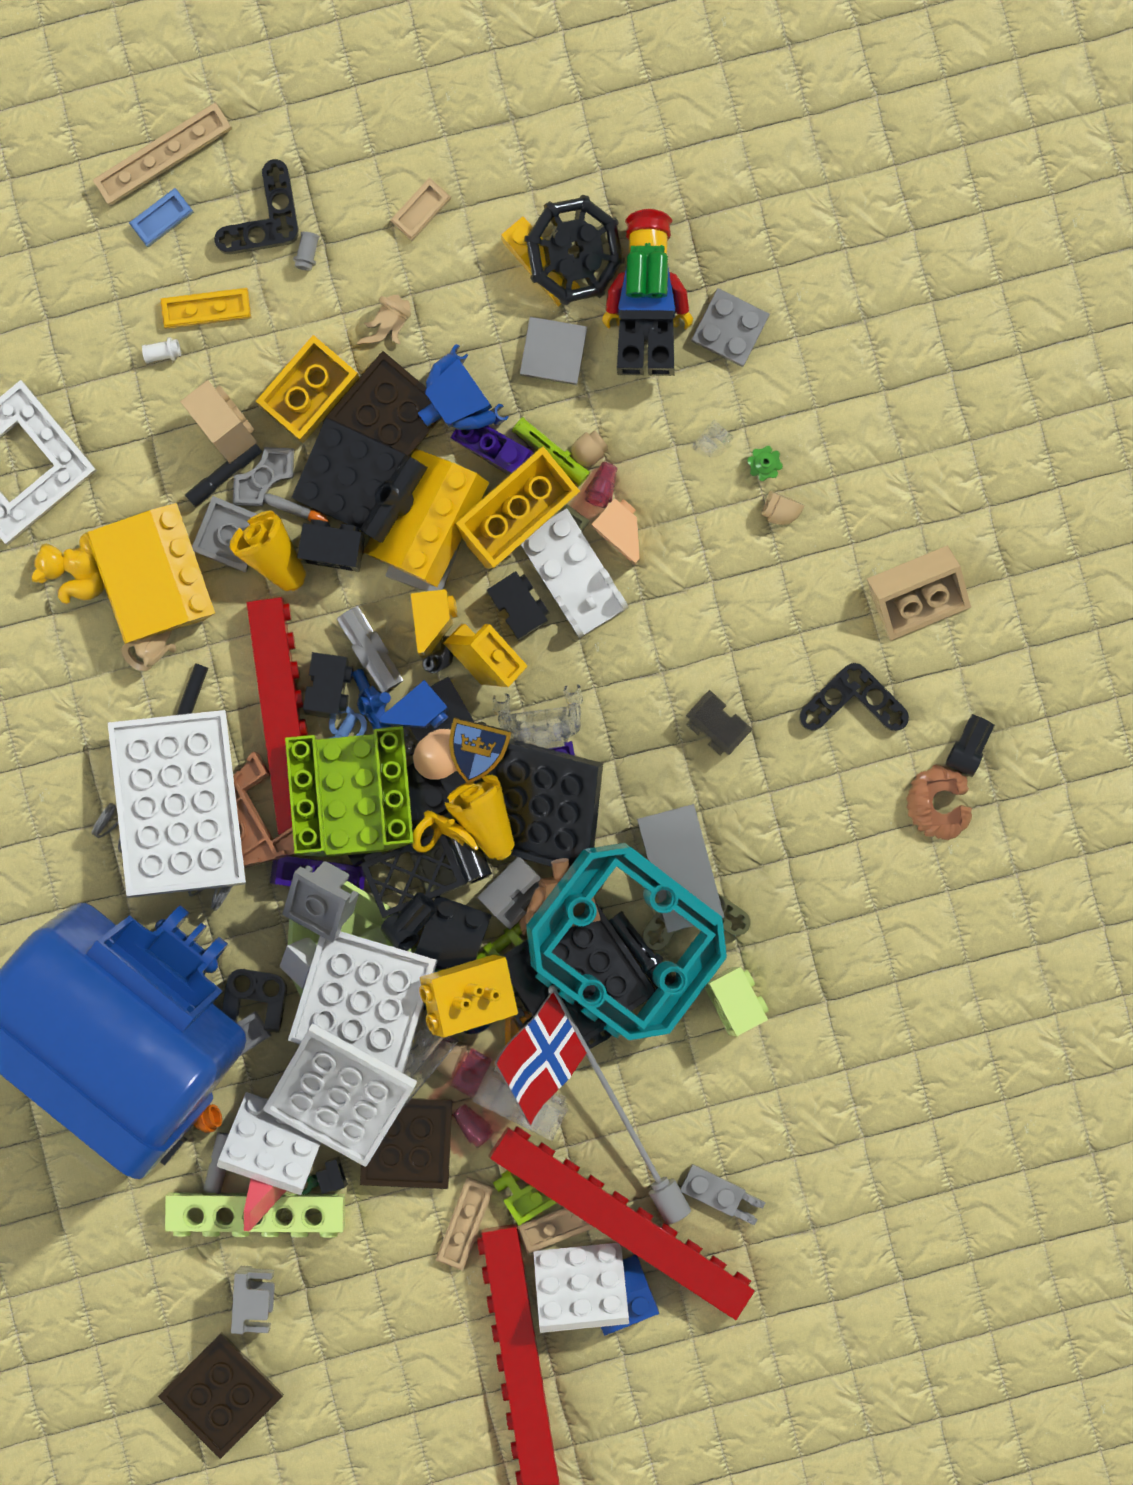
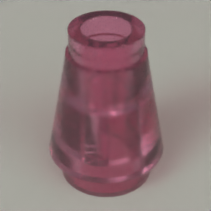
(602, 486)
(473, 1126)

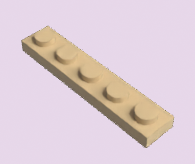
(162, 154)

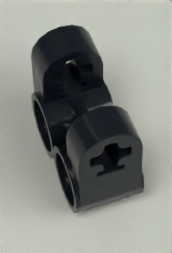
(256, 992)

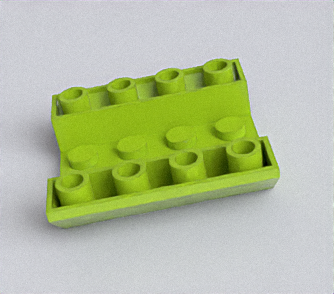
(349, 793)

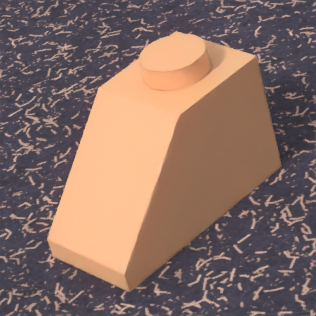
(619, 528)

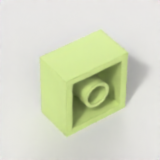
(736, 1001)

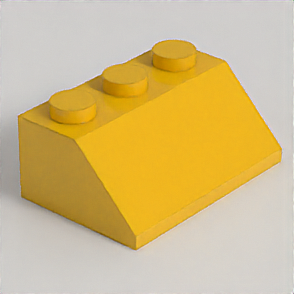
(432, 618)

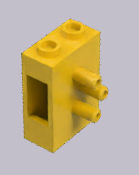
(468, 996)

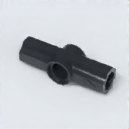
(393, 498)

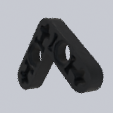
(270, 226)
(847, 692)

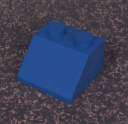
(417, 709)
(639, 1295)

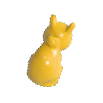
(79, 562)

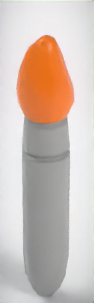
(293, 508)

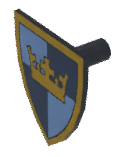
(476, 747)

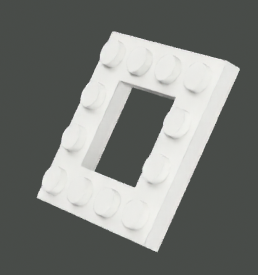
(69, 463)

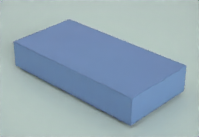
(161, 217)

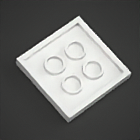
(268, 1148)
(580, 1287)

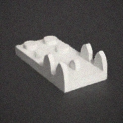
(573, 574)

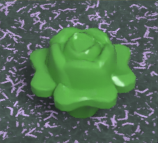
(764, 463)

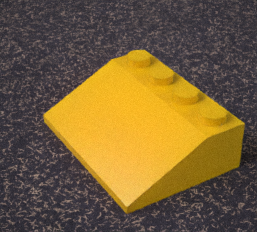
(427, 535)
(150, 573)

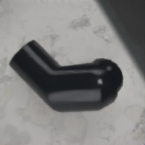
(439, 659)

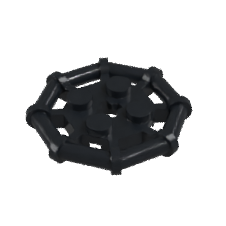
(590, 249)

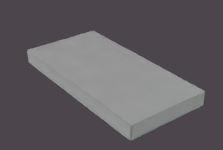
(678, 849)

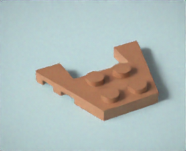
(255, 838)

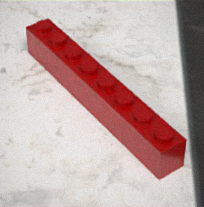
(277, 693)

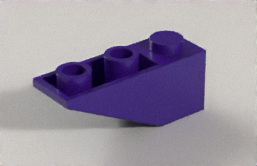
(493, 447)

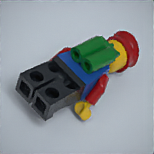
(647, 298)

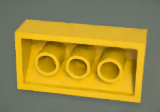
(516, 508)

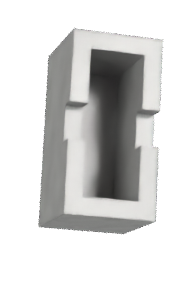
(511, 892)

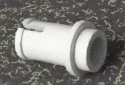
(161, 350)

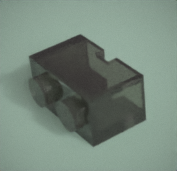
(712, 721)

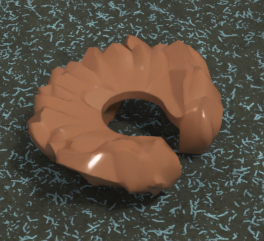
(921, 808)

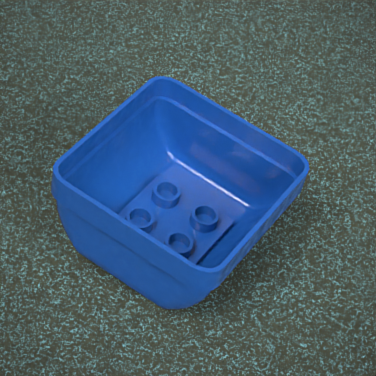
(116, 1031)

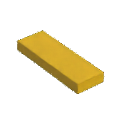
(206, 308)

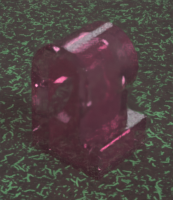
(471, 1073)

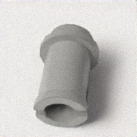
(306, 251)

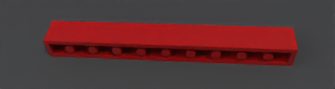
(622, 1223)
(518, 1356)

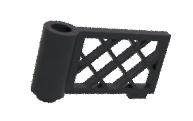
(465, 862)

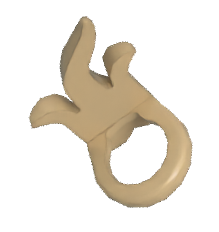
(391, 317)
(149, 649)

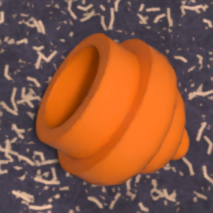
(209, 1120)

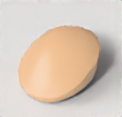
(433, 755)

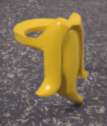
(440, 826)

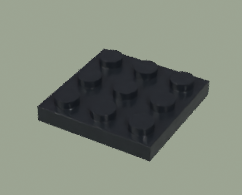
(345, 473)

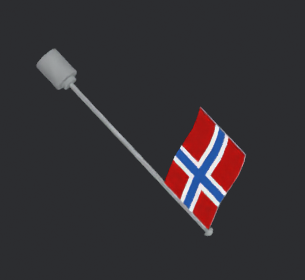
(544, 1059)

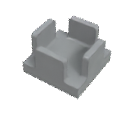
(318, 900)
(252, 1300)

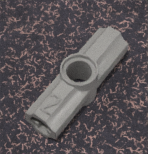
(370, 649)

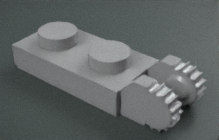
(719, 1193)

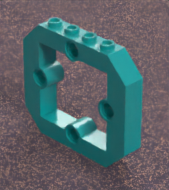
(692, 969)

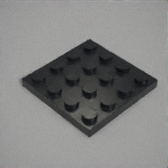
(549, 801)
(592, 951)

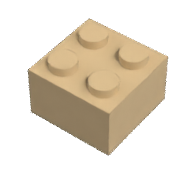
(220, 420)

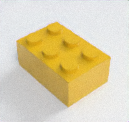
(307, 389)

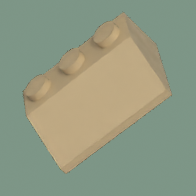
(919, 592)

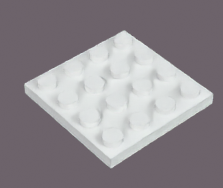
(364, 996)
(339, 1095)

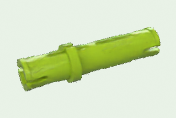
(536, 440)

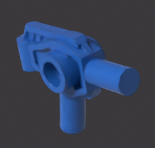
(370, 701)

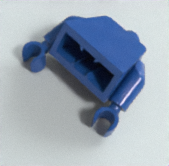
(457, 396)

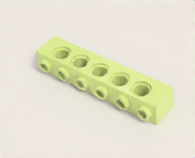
(179, 1204)

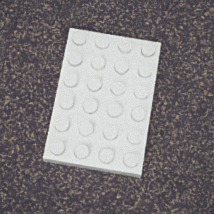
(176, 803)

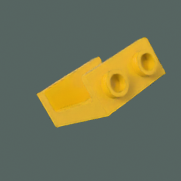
(485, 655)

